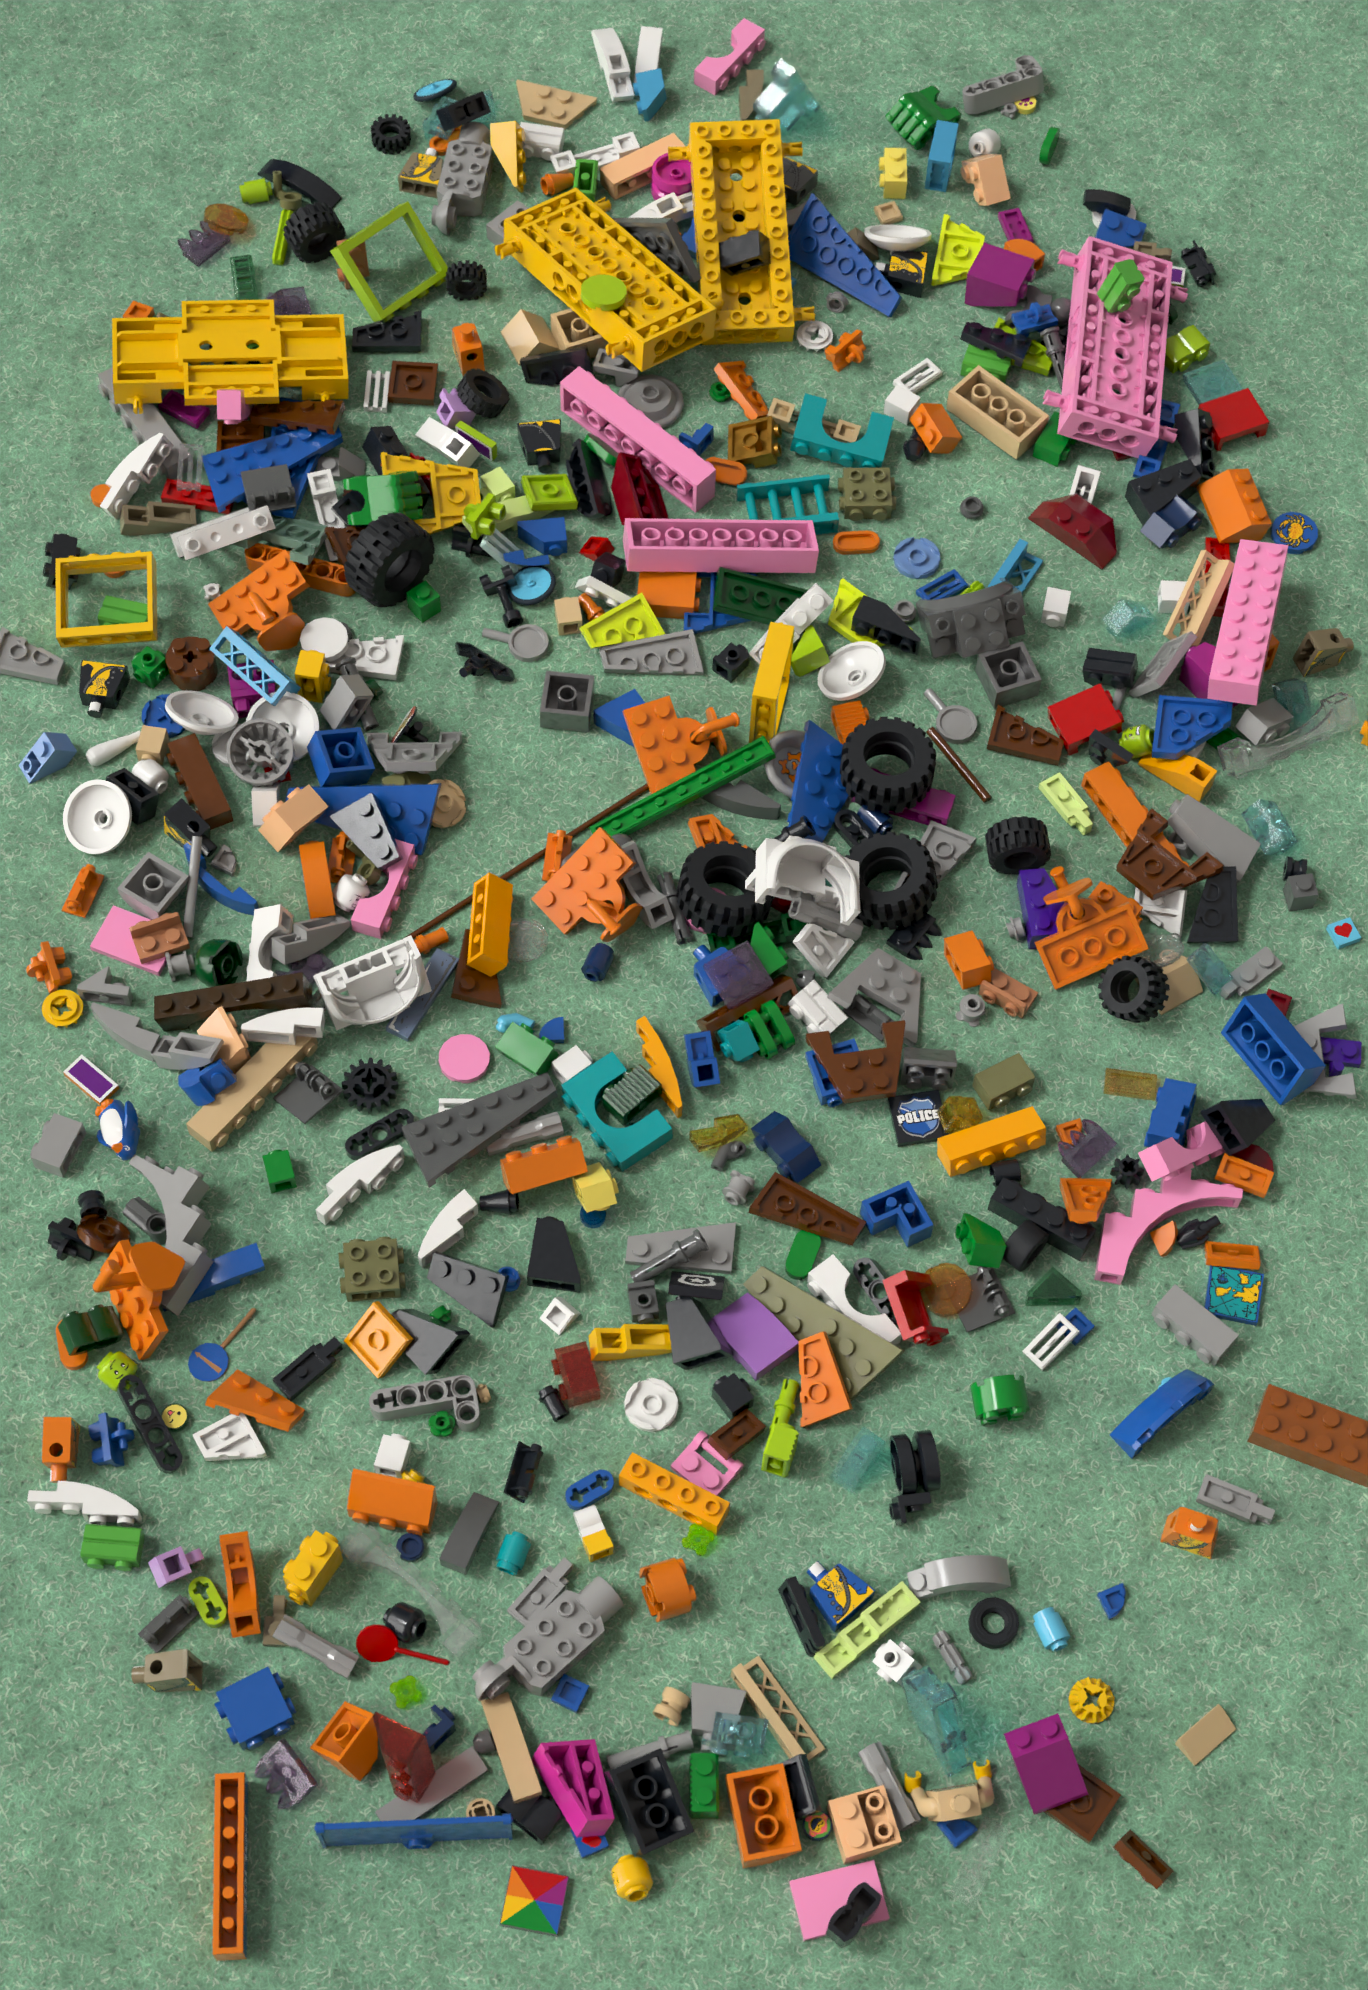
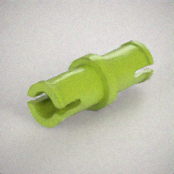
(785, 1404)

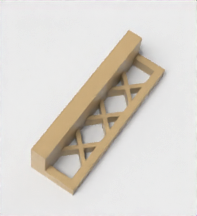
(1205, 602)
(765, 1710)

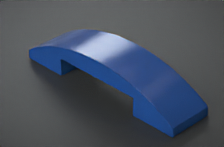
(1154, 458)
(237, 901)

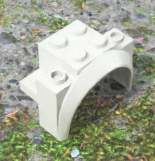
(800, 870)
(373, 985)

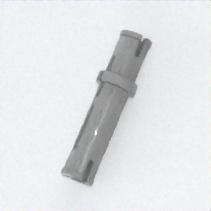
(669, 1746)

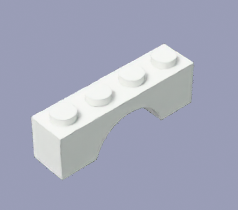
(267, 923)
(830, 1282)

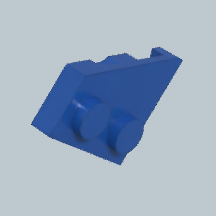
(1120, 229)

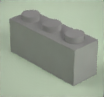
(1194, 1325)

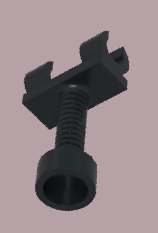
(511, 615)

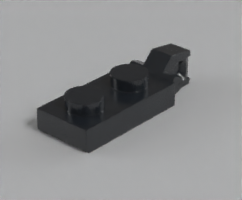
(307, 1368)

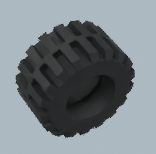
(313, 232)
(1017, 845)
(1117, 982)

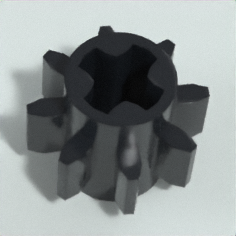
(1129, 1177)

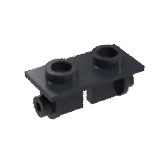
(1196, 257)
(521, 1475)

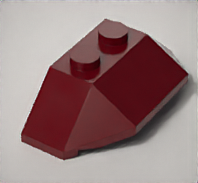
(636, 490)
(1079, 527)

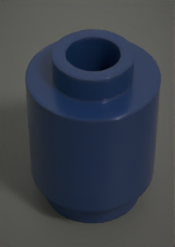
(876, 821)
(598, 962)

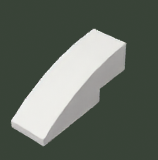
(648, 49)
(285, 1026)
(447, 1227)

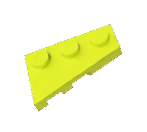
(622, 624)

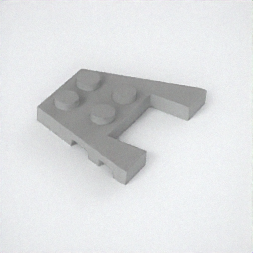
(413, 756)
(888, 983)
(1310, 1030)

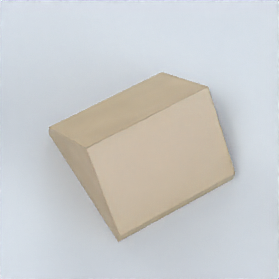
(528, 336)
(1183, 984)

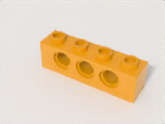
(674, 1493)

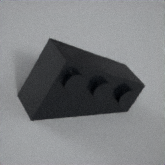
(1158, 489)

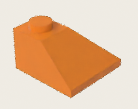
(349, 1741)

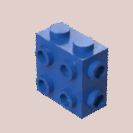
(255, 1709)

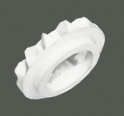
(809, 329)

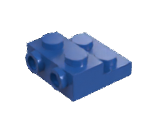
(823, 1087)

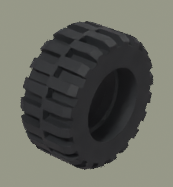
(389, 559)
(887, 738)
(908, 901)
(712, 909)

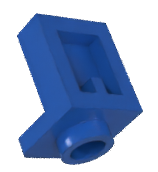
(700, 440)

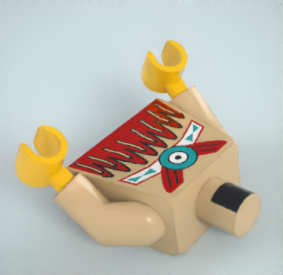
(953, 1801)

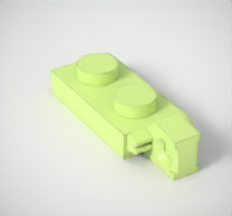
(1067, 802)

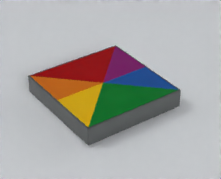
(534, 1901)

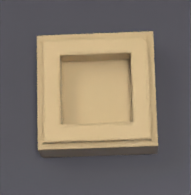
(888, 213)

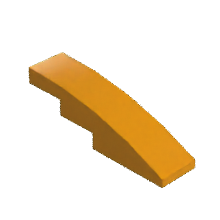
(661, 1066)

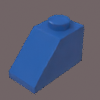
(544, 535)

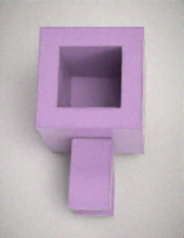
(453, 410)
(173, 1565)

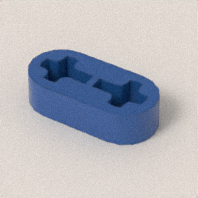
(585, 1485)

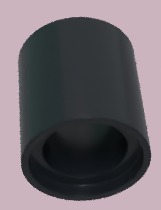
(1008, 1169)

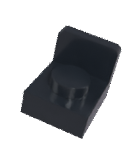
(912, 1502)

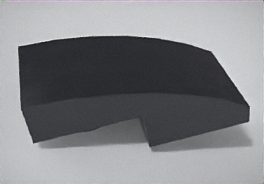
(1099, 200)

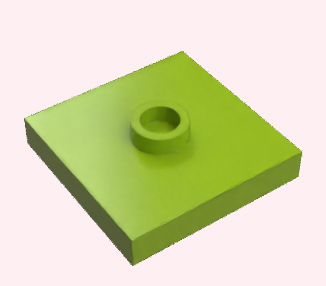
(549, 492)

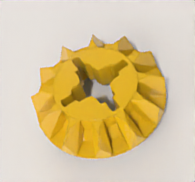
(58, 999)
(1091, 1713)

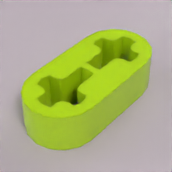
(213, 1599)

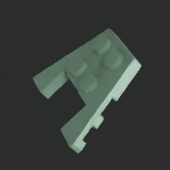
(299, 534)

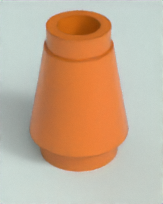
(556, 183)

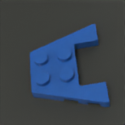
(713, 620)

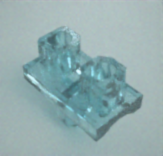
(1209, 968)

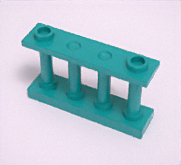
(823, 522)

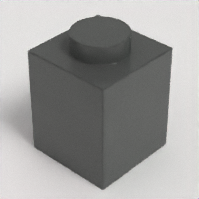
(1300, 892)

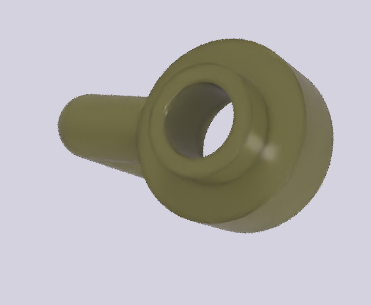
(288, 200)
(367, 868)

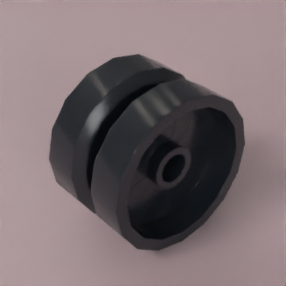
(915, 1462)

